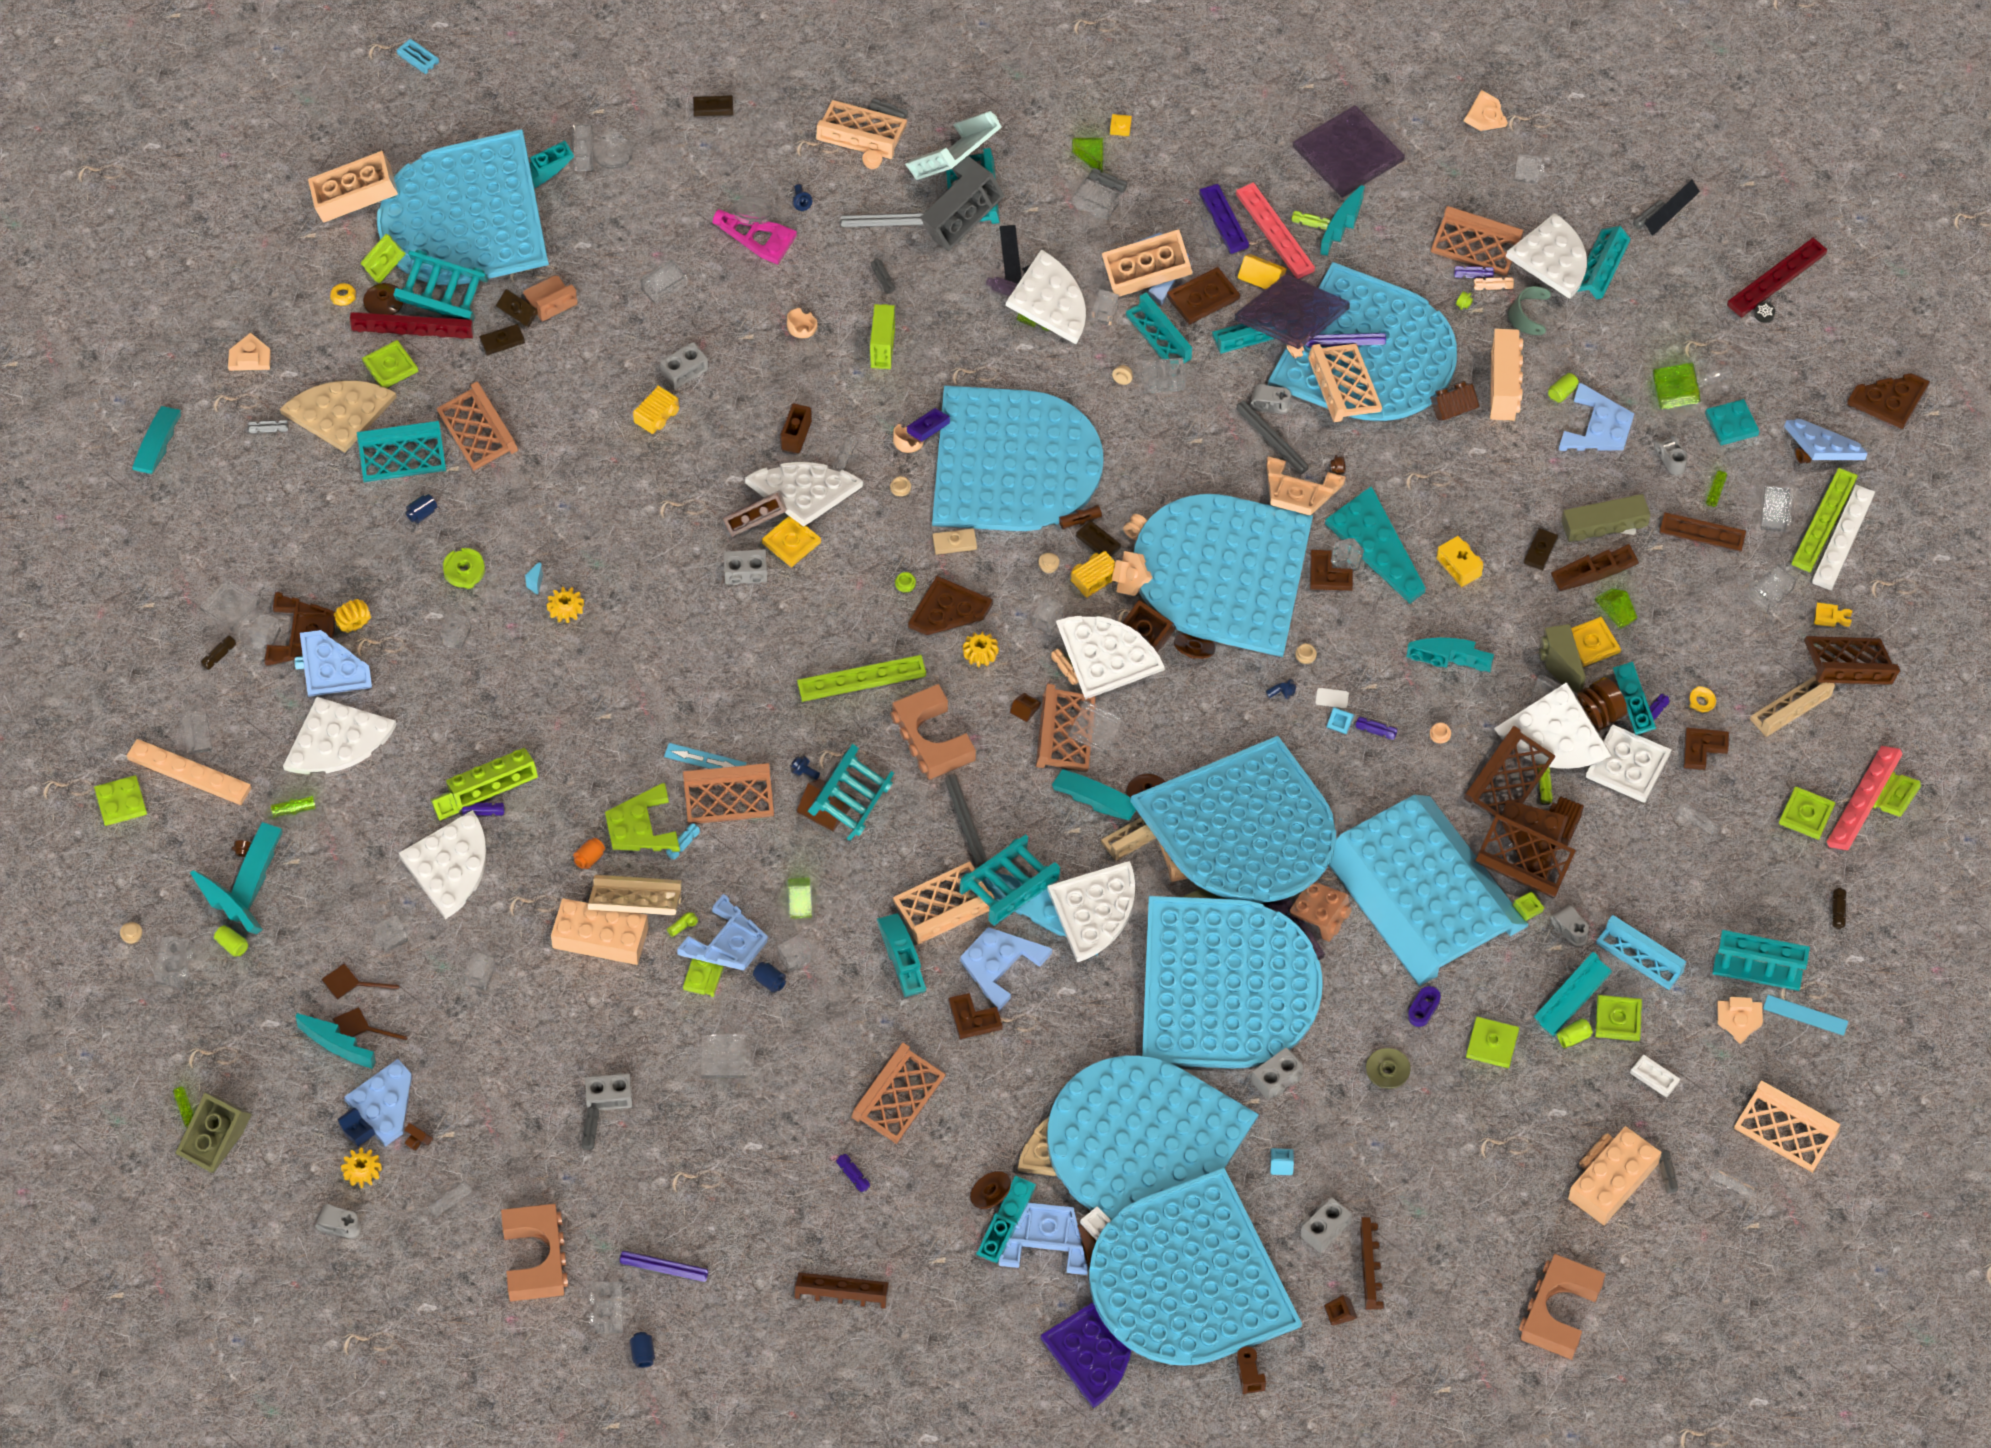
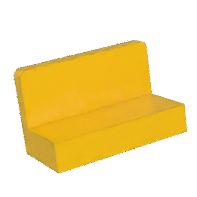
(1260, 271)

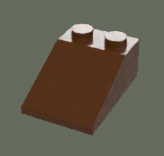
(1150, 624)

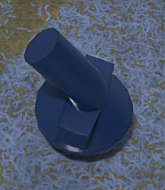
(801, 200)
(1287, 688)
(800, 765)

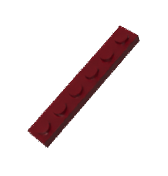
(1777, 277)
(411, 325)

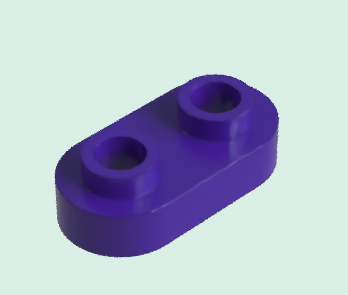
(1424, 1008)

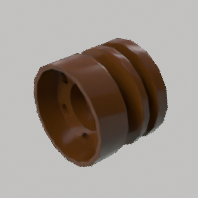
(1602, 702)

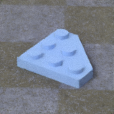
(1823, 443)
(331, 666)
(384, 1101)

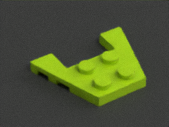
(631, 825)

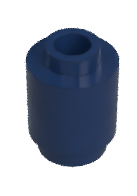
(421, 508)
(769, 977)
(642, 1350)

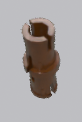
(1080, 517)

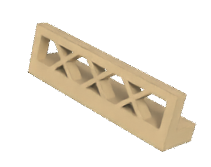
(1792, 709)
(1130, 842)

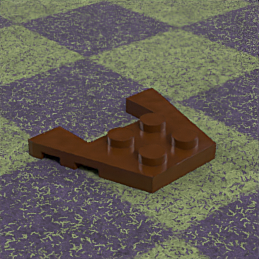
(305, 619)

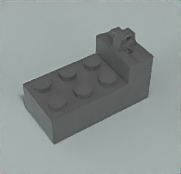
(962, 204)

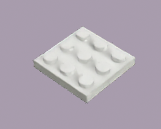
(1632, 766)

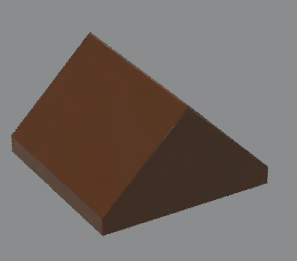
(822, 817)

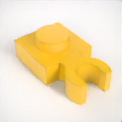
(1828, 615)

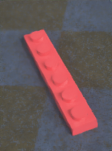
(1275, 231)
(1864, 798)

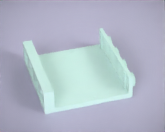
(973, 133)

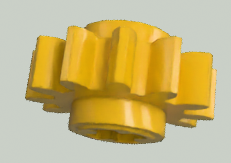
(565, 604)
(369, 1164)

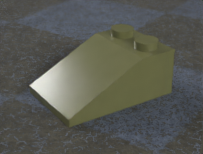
(1562, 656)
(212, 1132)

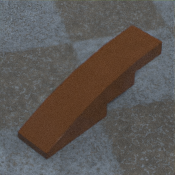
(1595, 568)

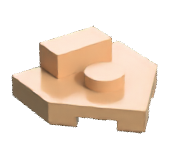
(1486, 113)
(249, 355)
(1131, 573)
(1739, 1016)

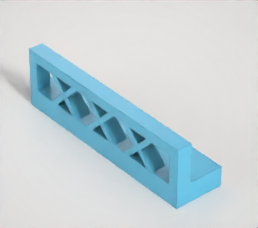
(1642, 945)

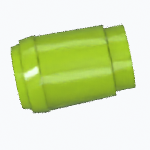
(1563, 387)
(231, 941)
(1574, 1033)

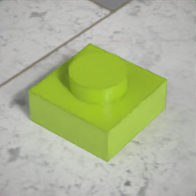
(444, 805)
(1528, 906)

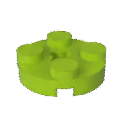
(466, 578)

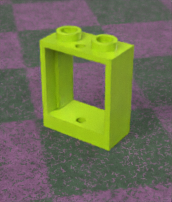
(882, 336)

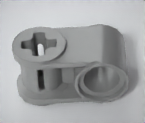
(1269, 399)
(1672, 455)
(1571, 926)
(338, 1222)

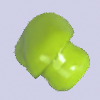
(686, 920)

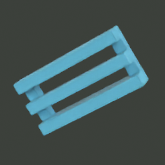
(415, 58)

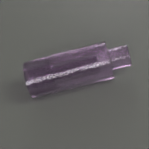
(1001, 285)

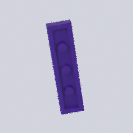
(1224, 218)

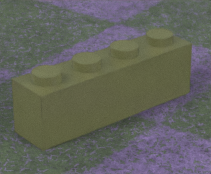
(1605, 518)

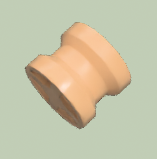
(1135, 525)

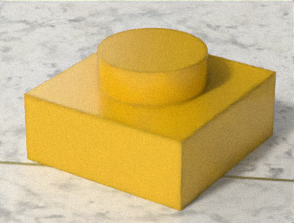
(1120, 125)

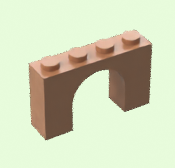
(932, 757)
(1560, 1277)
(547, 1278)

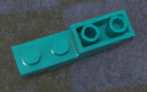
(549, 162)
(1442, 650)
(1636, 702)
(903, 954)
(1006, 1219)

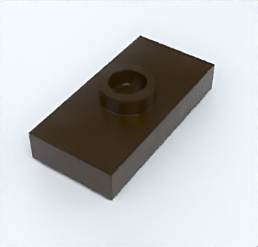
(713, 105)
(517, 308)
(502, 339)
(1097, 539)
(1541, 549)

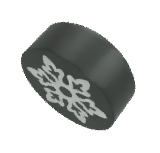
(1764, 312)

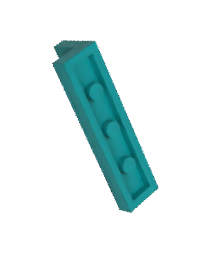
(1605, 261)
(1163, 325)
(1238, 337)
(1572, 994)

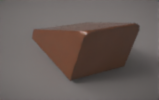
(1025, 707)
(1340, 1310)

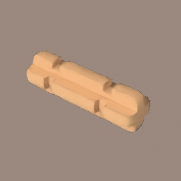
(1493, 283)
(1064, 665)
(1595, 1151)

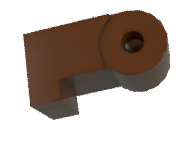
(1247, 1371)

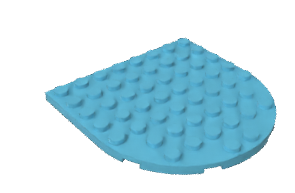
(468, 208)
(1404, 371)
(1013, 460)
(1225, 568)
(1244, 824)
(1225, 983)
(1139, 1130)
(1188, 1276)

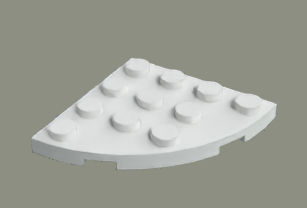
(1553, 255)
(1050, 298)
(805, 487)
(1106, 653)
(1561, 728)
(336, 738)
(449, 863)
(1094, 907)

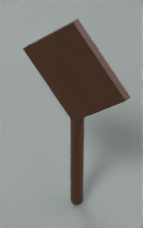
(343, 981)
(354, 1023)

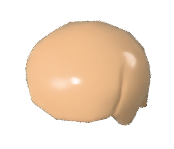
(801, 324)
(905, 442)

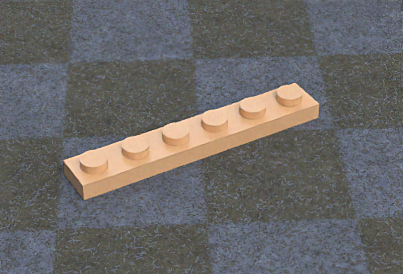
(189, 772)

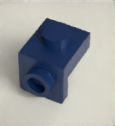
(355, 1127)

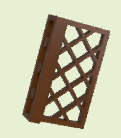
(1851, 670)
(1497, 761)
(1519, 874)

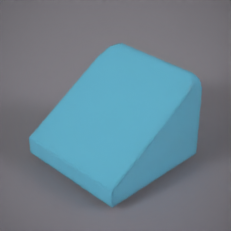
(534, 578)
(1340, 720)
(1282, 1161)

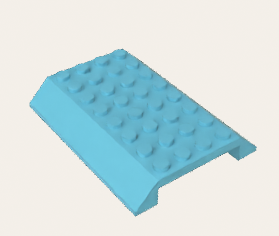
(1422, 886)

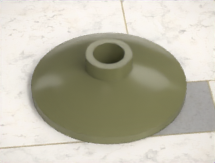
(1390, 1060)

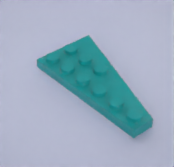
(1383, 550)

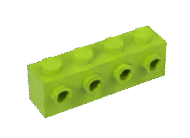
(492, 778)

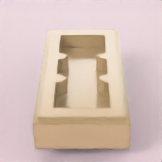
(954, 541)

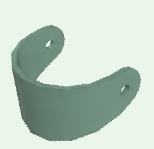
(1519, 319)

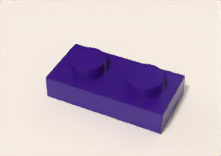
(928, 424)

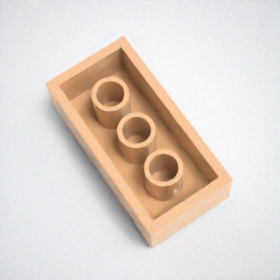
(352, 186)
(1147, 263)
(1506, 374)
(599, 932)
(1614, 1175)

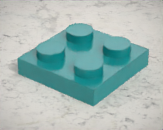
(1732, 422)

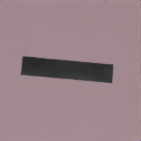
(1672, 207)
(1010, 253)

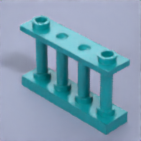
(426, 300)
(832, 789)
(1014, 898)
(1764, 950)

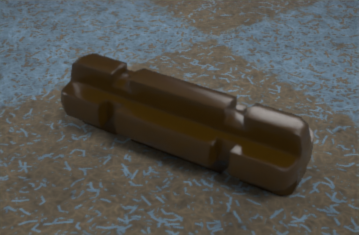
(218, 652)
(1839, 908)

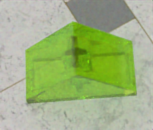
(1090, 151)
(1617, 606)
(800, 898)

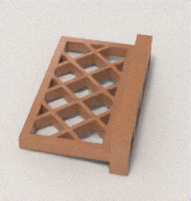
(1481, 226)
(489, 415)
(1046, 730)
(730, 776)
(881, 1085)

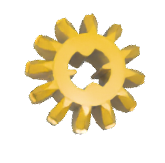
(352, 615)
(980, 649)

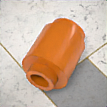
(589, 853)

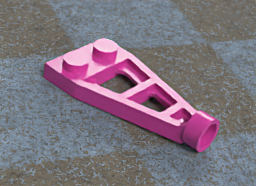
(773, 250)

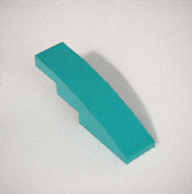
(1344, 217)
(156, 440)
(1098, 795)
(256, 863)
(221, 899)
(329, 1036)

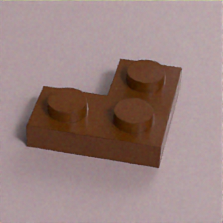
(1324, 576)
(1700, 742)
(970, 1022)

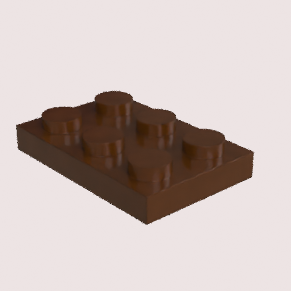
(1203, 295)

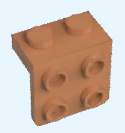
(551, 297)
(1323, 908)

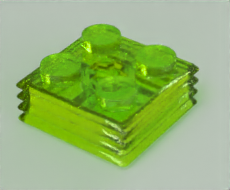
(1671, 395)

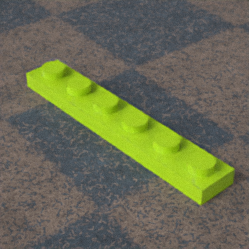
(1824, 520)
(861, 678)

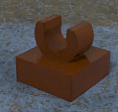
(416, 1137)

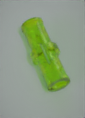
(292, 806)

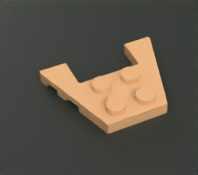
(1299, 494)

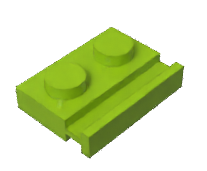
(383, 258)
(1897, 794)
(703, 977)

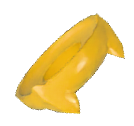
(343, 300)
(1705, 693)

